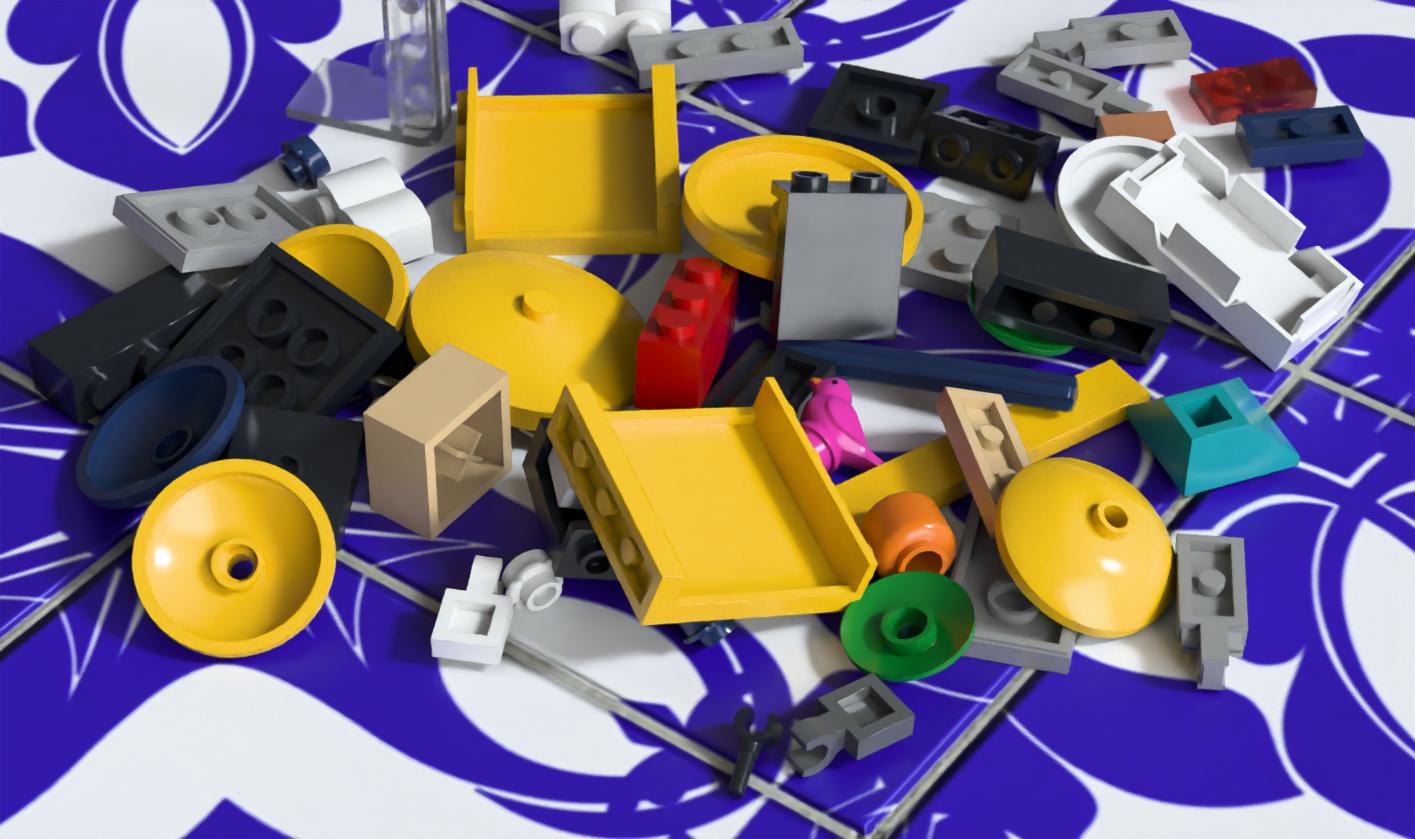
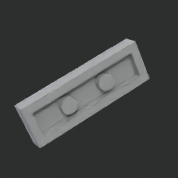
(718, 52)

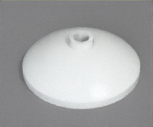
(1083, 186)

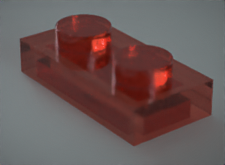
(1251, 89)

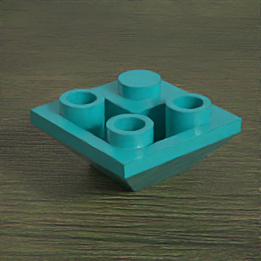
(1212, 436)

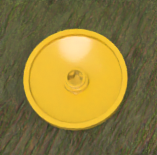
(731, 201)
(533, 321)

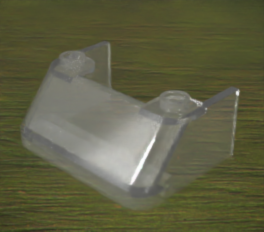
(401, 93)

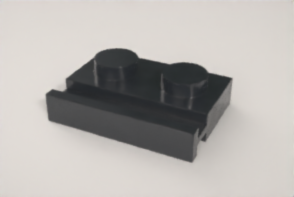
(788, 367)

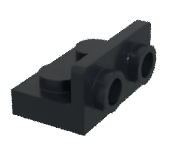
(986, 150)

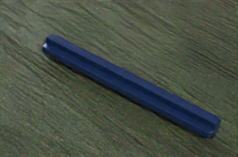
(934, 372)

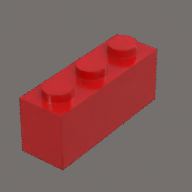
(686, 335)

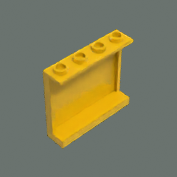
(569, 171)
(712, 508)

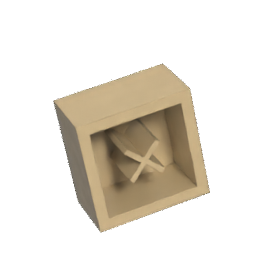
(438, 441)

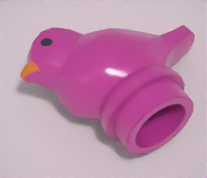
(835, 427)

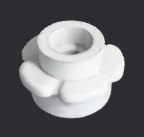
(532, 580)

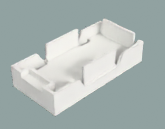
(1229, 249)

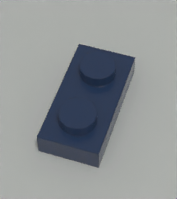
(1299, 136)

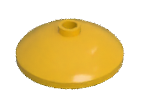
(357, 264)
(208, 525)
(1085, 547)

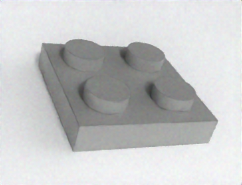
(950, 245)

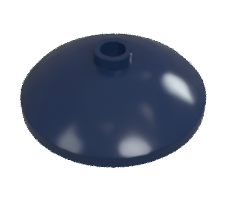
(161, 432)

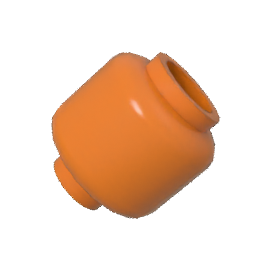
(908, 535)

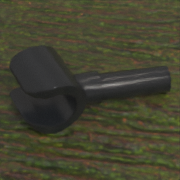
(751, 747)

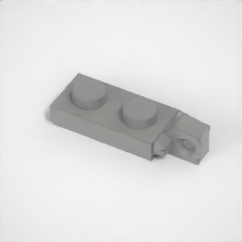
(1118, 40)
(1066, 88)
(1211, 603)

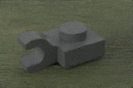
(854, 717)

